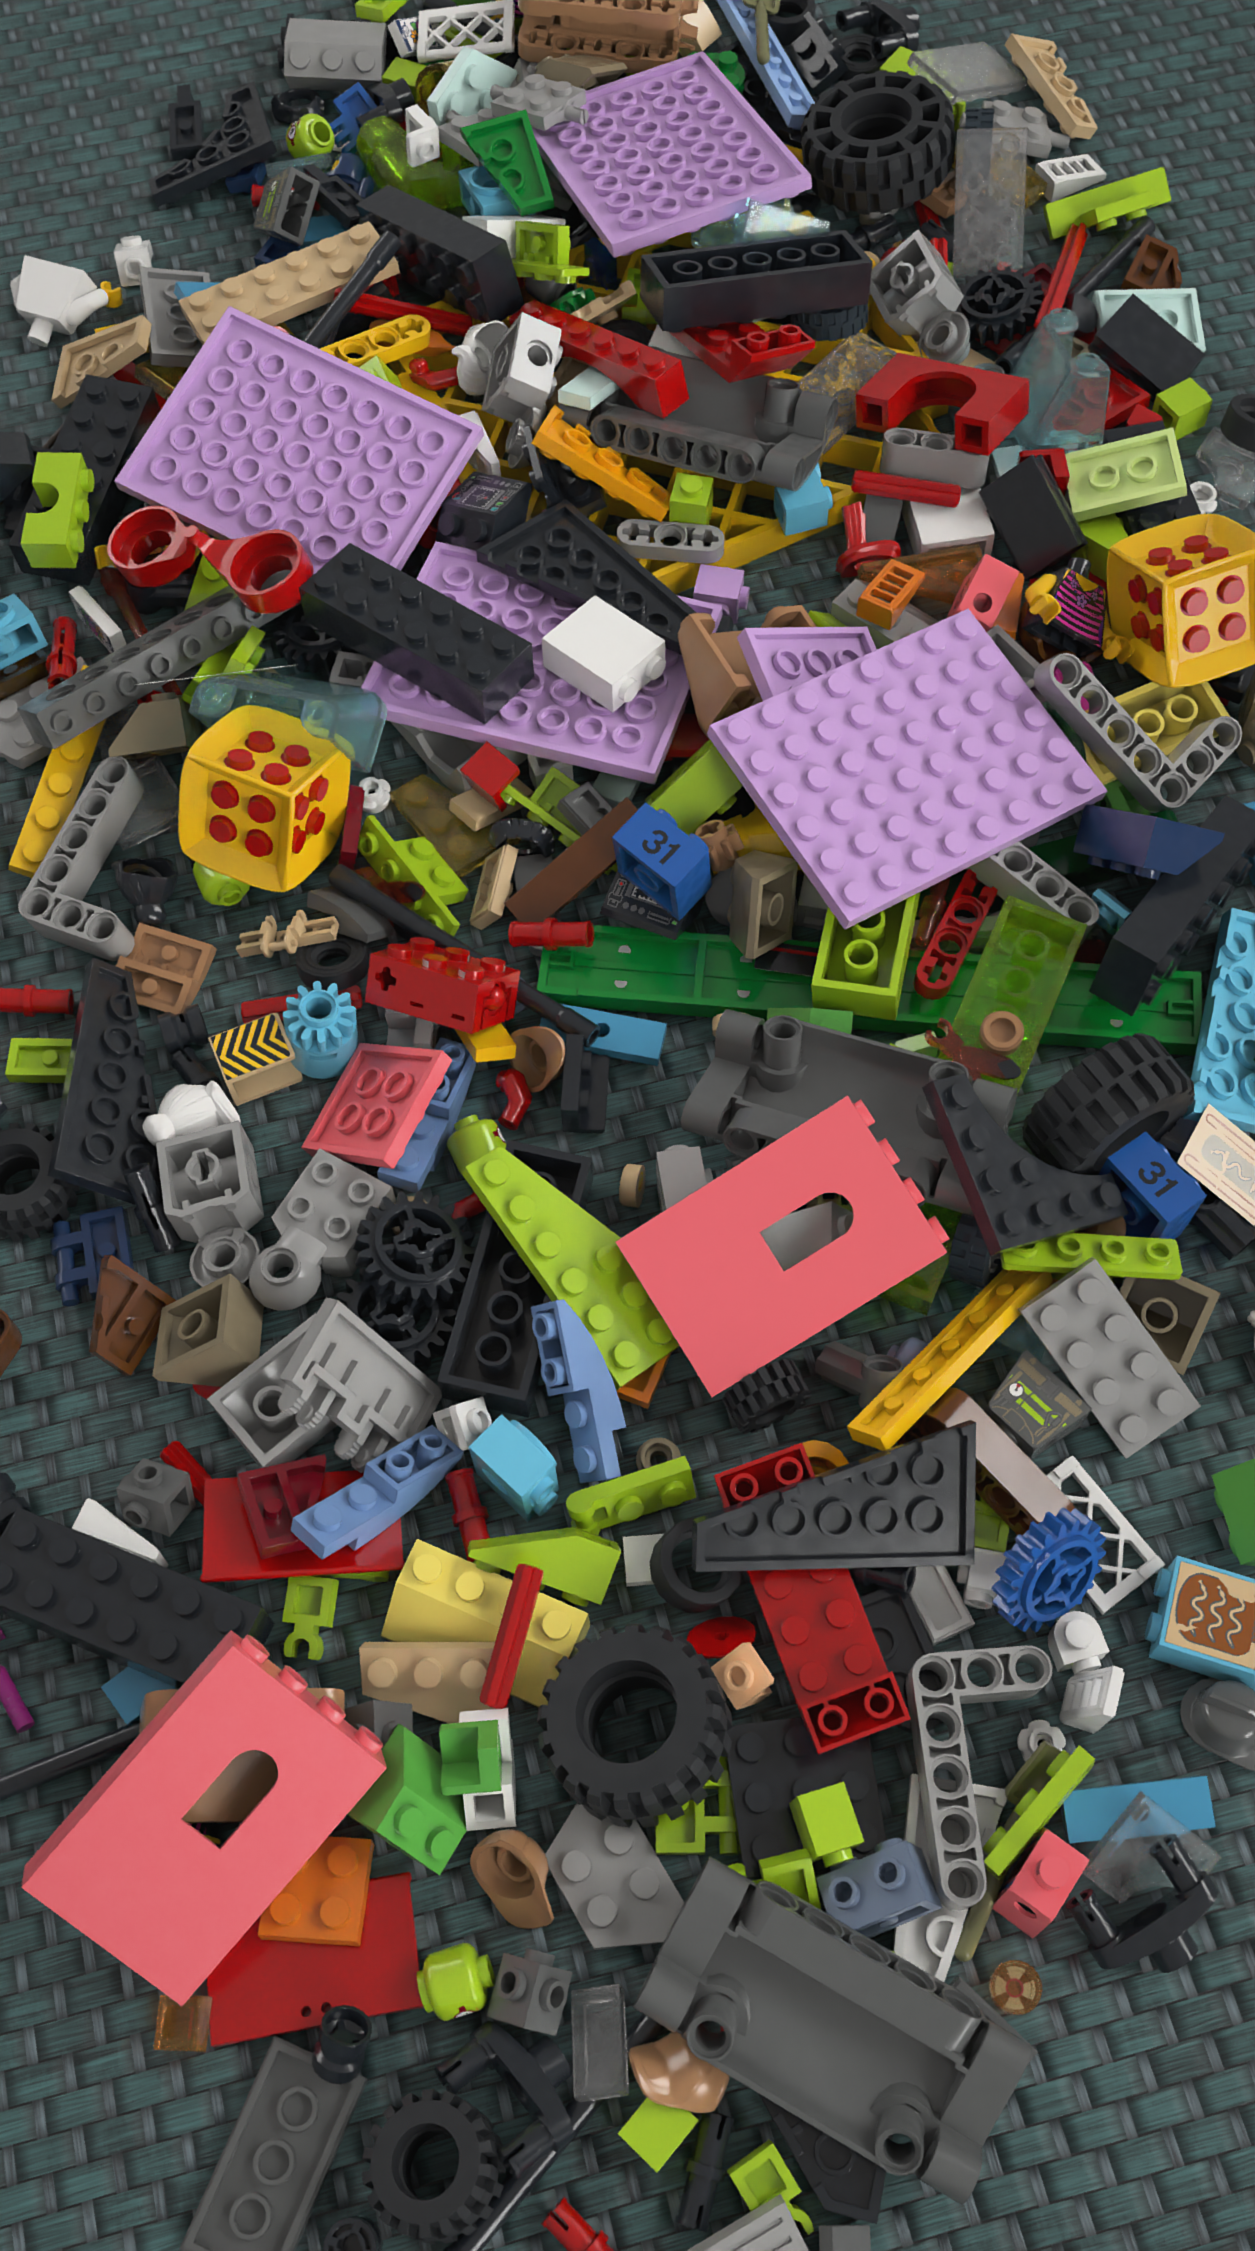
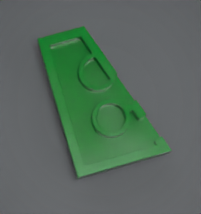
(512, 159)

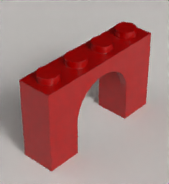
(988, 400)

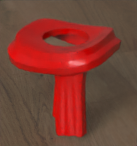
(858, 549)

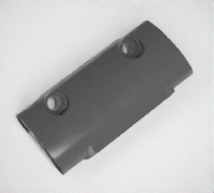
(725, 430)
(790, 1070)
(834, 2028)

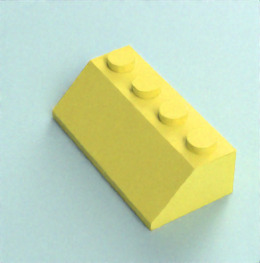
(1164, 716)
(455, 1601)

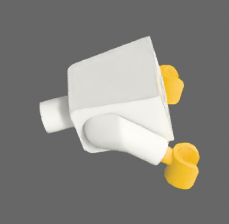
(58, 298)

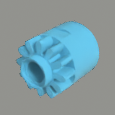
(321, 1030)

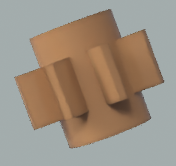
(722, 843)

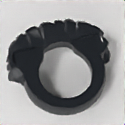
(287, 114)
(523, 829)

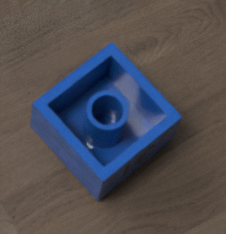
(663, 860)
(1154, 1189)

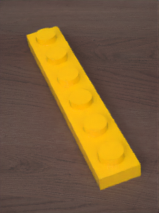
(54, 799)
(946, 1358)

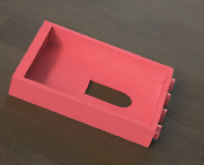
(723, 1283)
(154, 1884)

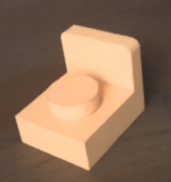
(743, 1676)

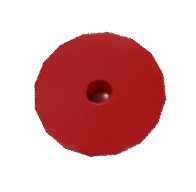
(720, 1636)

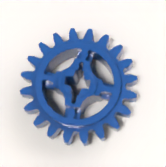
(1048, 1569)

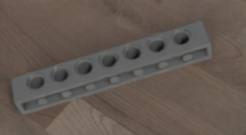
(153, 657)

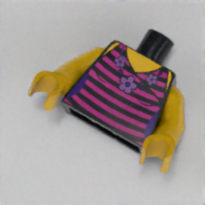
(1073, 614)

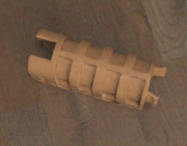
(607, 30)

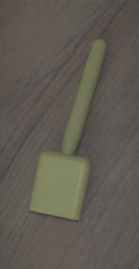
(762, 8)
(1029, 1776)

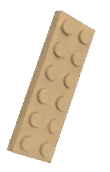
(287, 285)

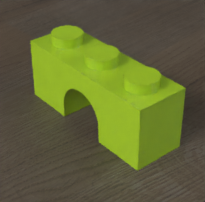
(56, 535)

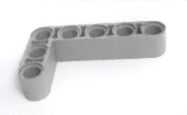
(933, 455)
(1132, 740)
(1028, 878)
(56, 891)
(953, 1753)

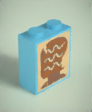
(1204, 1621)

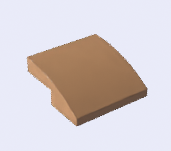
(166, 968)

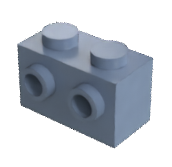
(880, 1888)

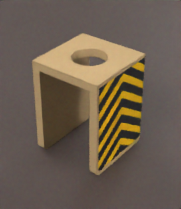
(255, 1058)

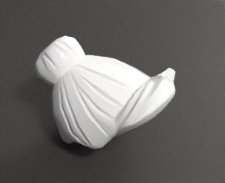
(476, 355)
(189, 1110)

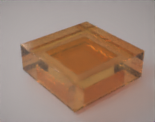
(183, 2026)

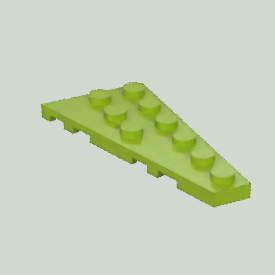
(574, 1261)

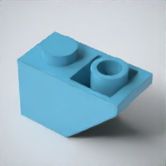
(805, 507)

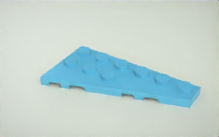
(1226, 1041)

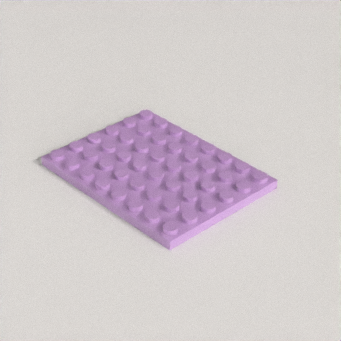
(668, 155)
(299, 445)
(548, 713)
(905, 766)

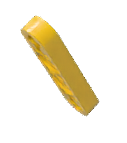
(406, 334)

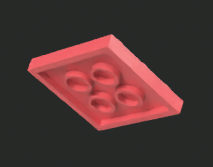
(377, 1104)

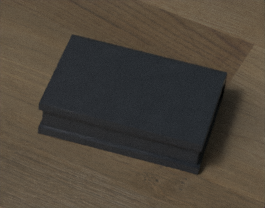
(1145, 348)
(1033, 517)

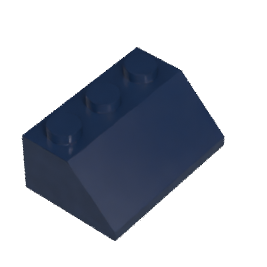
(1141, 842)

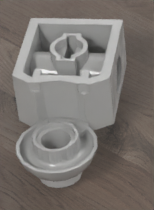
(921, 299)
(522, 380)
(213, 1199)
(315, 1231)

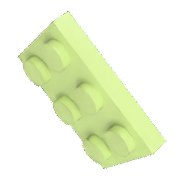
(1125, 475)

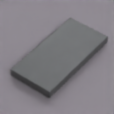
(274, 2157)

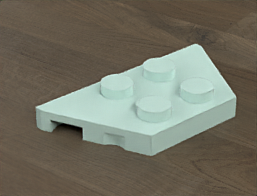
(468, 85)

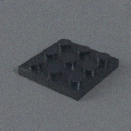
(777, 1763)

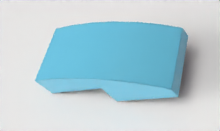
(1111, 911)

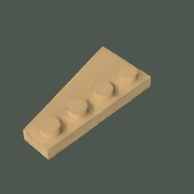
(1046, 77)

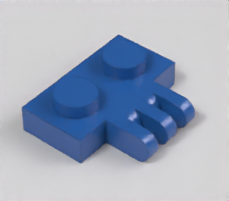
(350, 105)

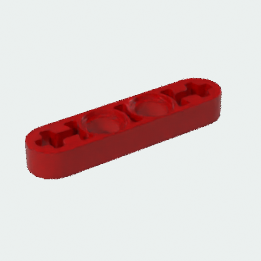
(956, 931)

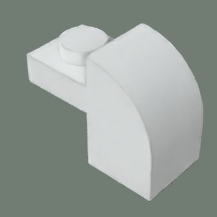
(496, 1808)

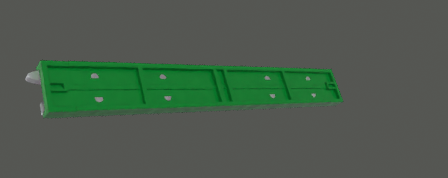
(710, 974)

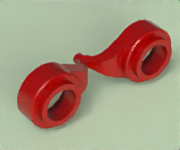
(240, 562)

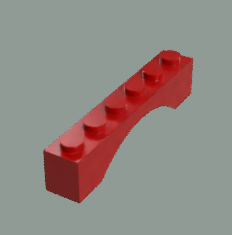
(645, 374)

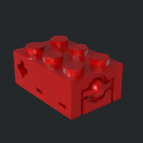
(442, 985)

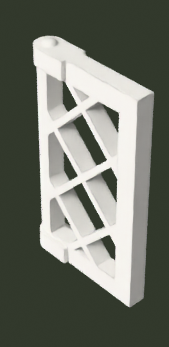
(449, 17)
(1126, 1534)

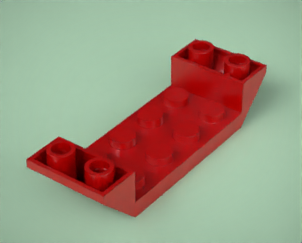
(746, 350)
(818, 1625)

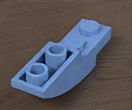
(435, 1128)
(579, 1372)
(379, 1498)

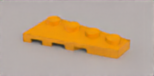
(602, 465)

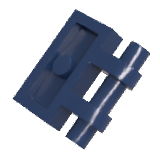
(100, 1235)

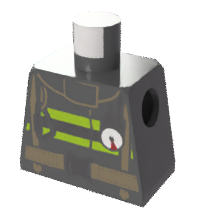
(285, 211)
(1035, 1406)

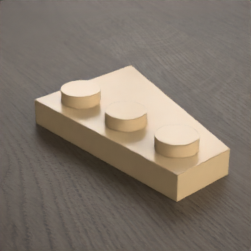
(99, 356)
(430, 1675)

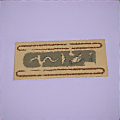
(1223, 1161)

